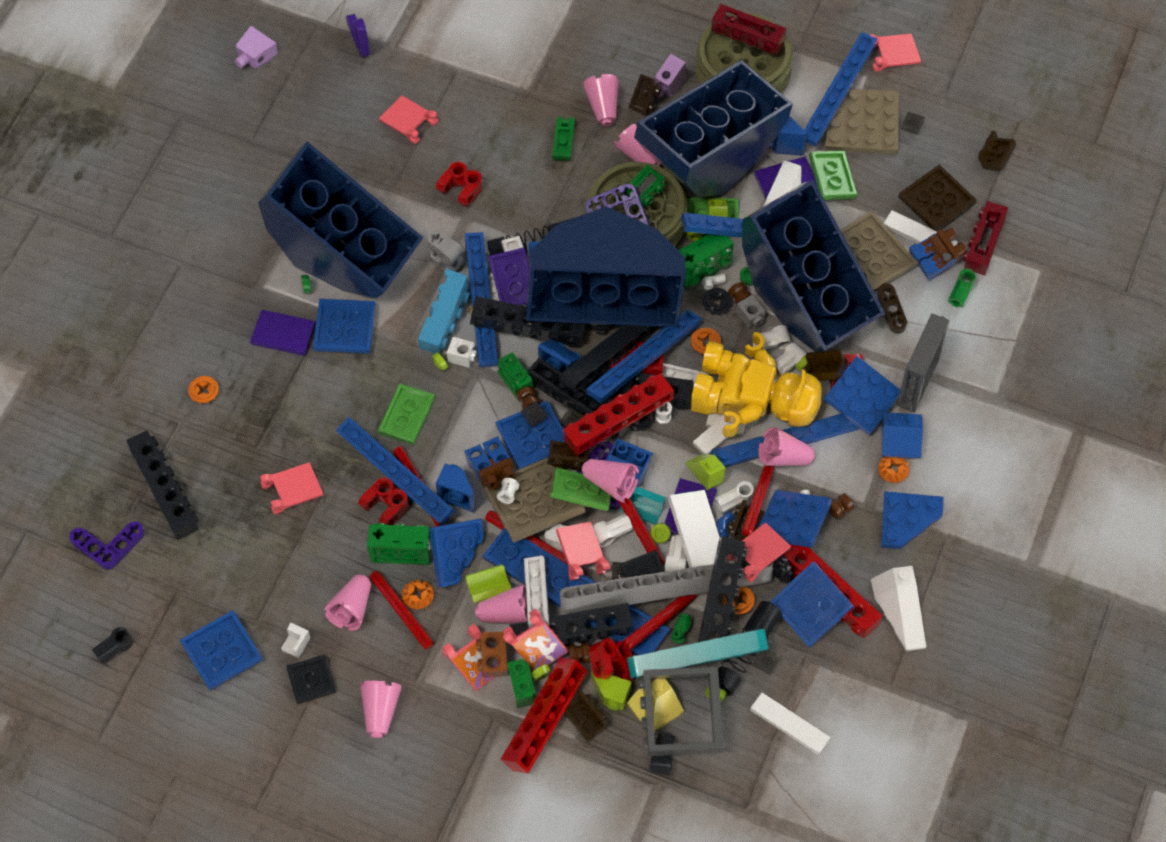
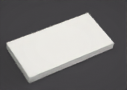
(695, 527)

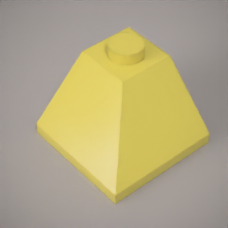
(664, 703)

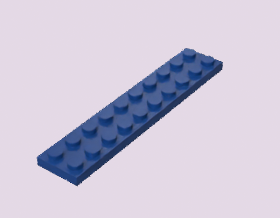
(512, 556)

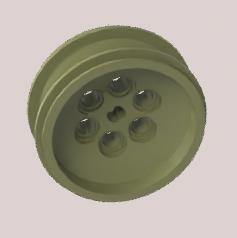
(719, 52)
(669, 203)

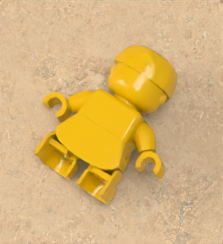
(750, 386)

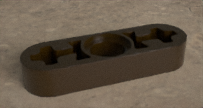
(890, 316)

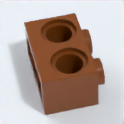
(495, 654)

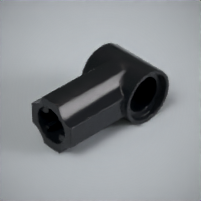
(111, 646)
(663, 763)

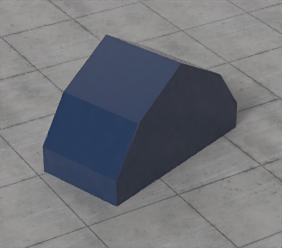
(715, 130)
(335, 226)
(807, 269)
(605, 273)

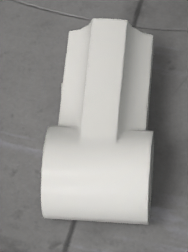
(776, 338)
(789, 359)
(732, 498)
(609, 531)
(676, 557)

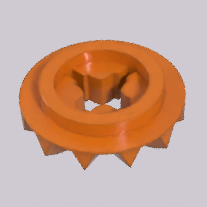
(701, 335)
(203, 382)
(889, 474)
(747, 599)
(412, 600)

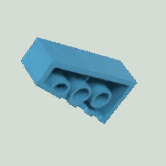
(445, 312)

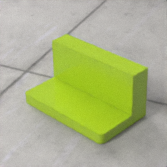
(487, 583)

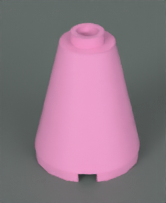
(603, 97)
(631, 148)
(784, 450)
(612, 477)
(349, 603)
(505, 607)
(379, 706)

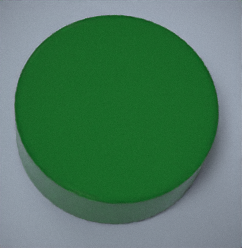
(746, 277)
(306, 286)

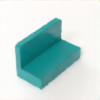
(647, 505)

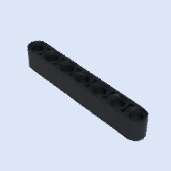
(604, 355)

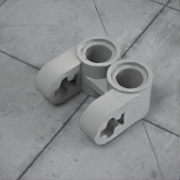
(448, 252)

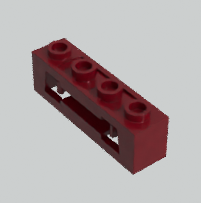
(748, 29)
(995, 215)

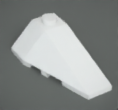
(786, 180)
(899, 600)

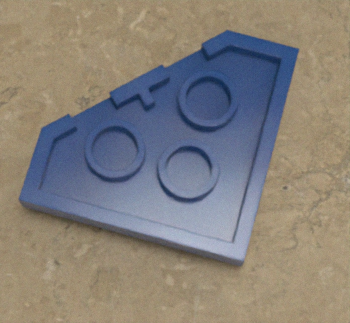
(907, 517)
(454, 549)

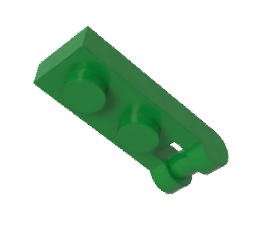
(563, 139)

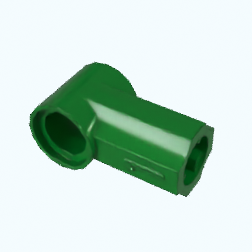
(962, 289)

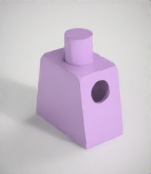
(254, 49)
(672, 76)

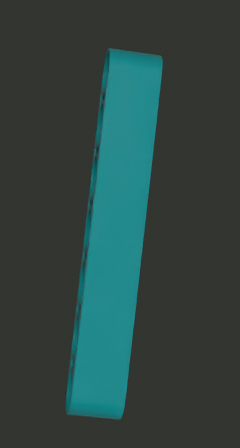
(699, 653)

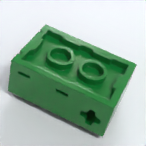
(706, 257)
(399, 544)

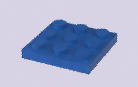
(344, 326)
(862, 395)
(527, 443)
(796, 516)
(812, 604)
(221, 650)

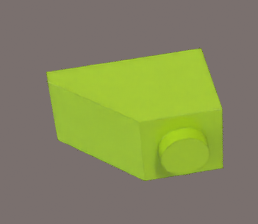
(717, 207)
(707, 470)
(612, 691)

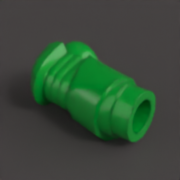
(681, 627)

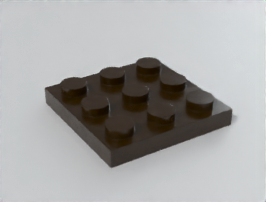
(937, 198)

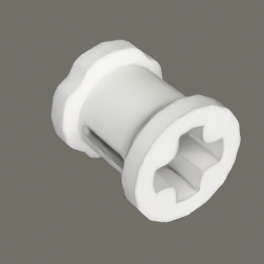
(663, 414)
(508, 490)

